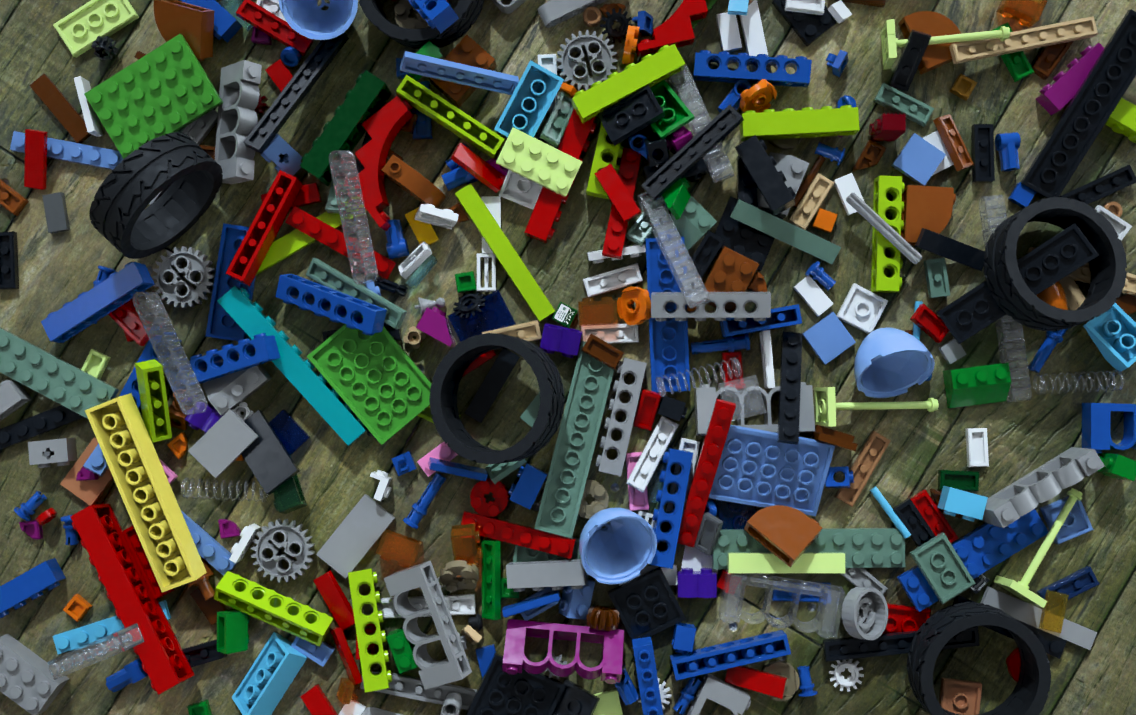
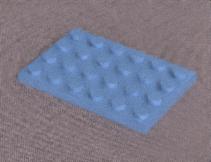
(770, 473)

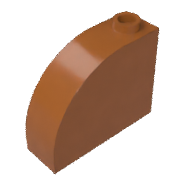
(191, 21)
(935, 25)
(413, 182)
(925, 208)
(783, 531)

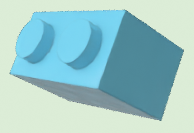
(963, 503)

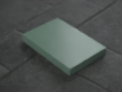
(942, 568)

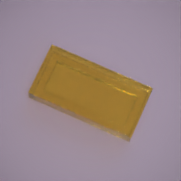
(1054, 611)

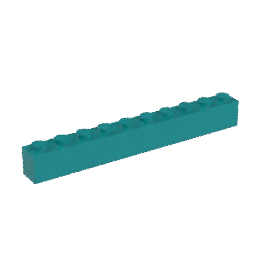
(294, 366)

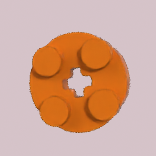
(630, 44)
(758, 97)
(643, 305)

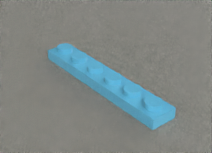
(89, 633)

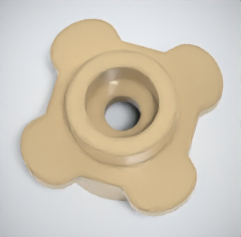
(414, 342)

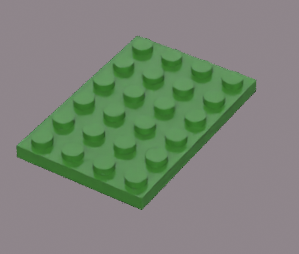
(154, 96)
(373, 379)

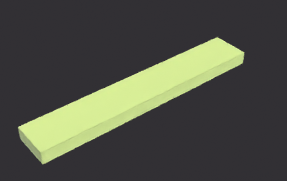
(772, 564)

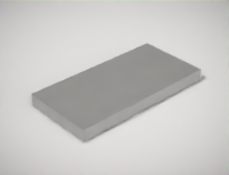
(355, 536)

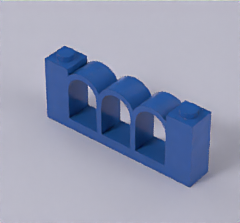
(1097, 426)

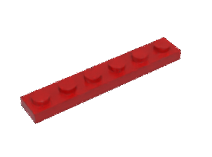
(616, 227)
(332, 238)
(520, 535)

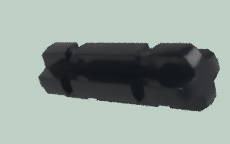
(391, 286)

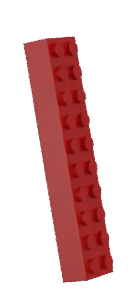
(131, 597)

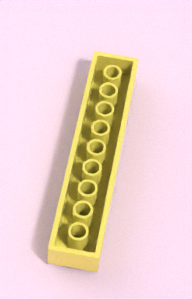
(146, 492)

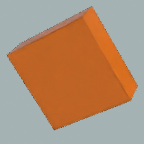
(824, 220)
(77, 607)

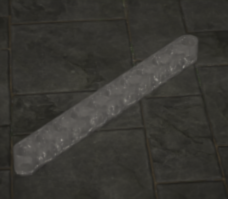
(1008, 330)

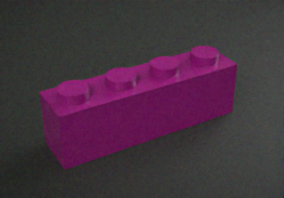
(1067, 83)

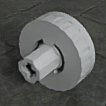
(864, 605)

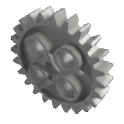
(570, 65)
(195, 264)
(273, 564)

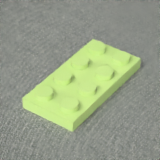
(539, 162)

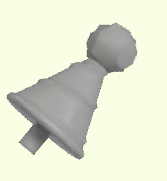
(424, 303)

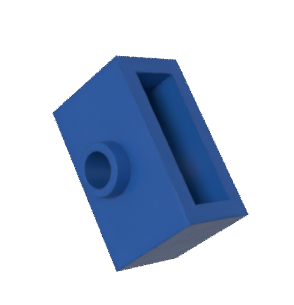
(528, 486)

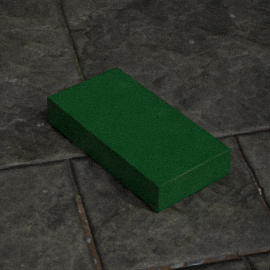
(959, 479)

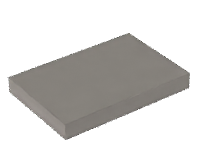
(223, 443)

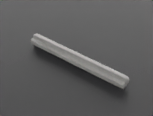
(884, 228)

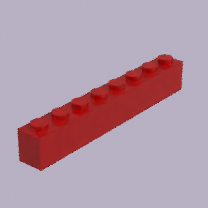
(549, 203)

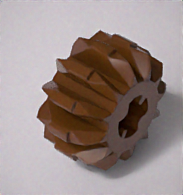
(602, 618)

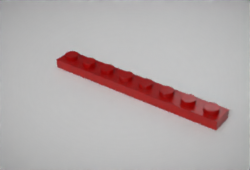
(705, 471)

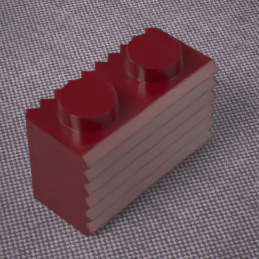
(888, 127)

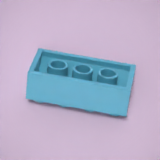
(529, 101)
(268, 677)

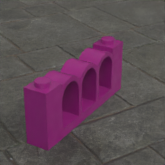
(515, 659)

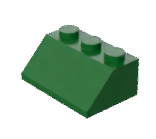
(977, 385)

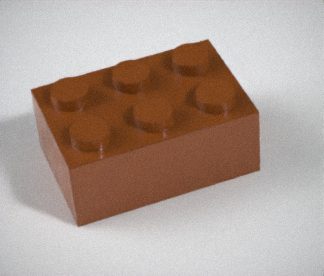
(466, 53)
(730, 274)

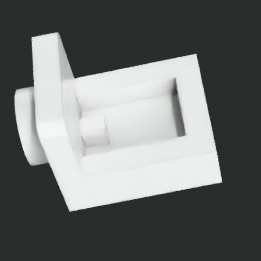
(383, 488)

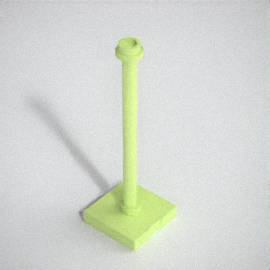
(890, 43)
(826, 406)
(1021, 587)

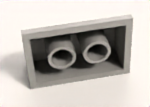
(793, 170)
(234, 388)

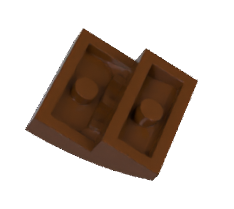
(834, 437)

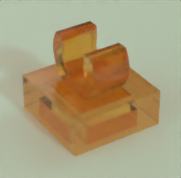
(345, 691)

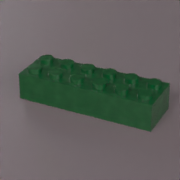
(346, 126)

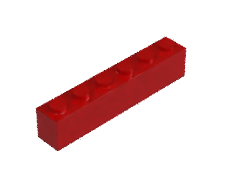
(264, 228)

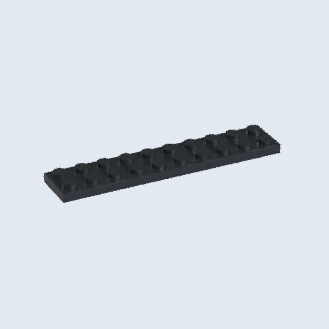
(1086, 113)

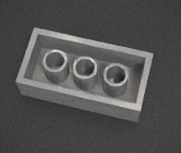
(27, 677)

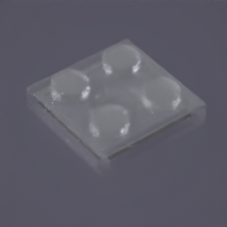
(745, 394)

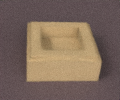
(470, 634)

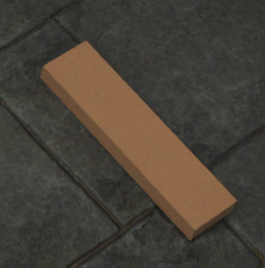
(864, 467)

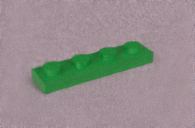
(491, 579)

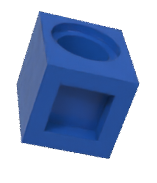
(831, 483)
(683, 637)

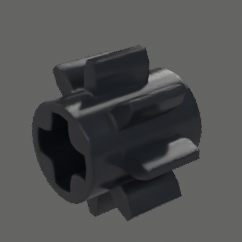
(105, 47)

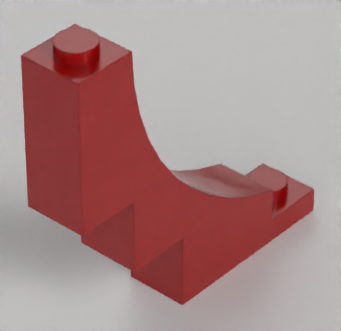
(676, 29)
(383, 129)

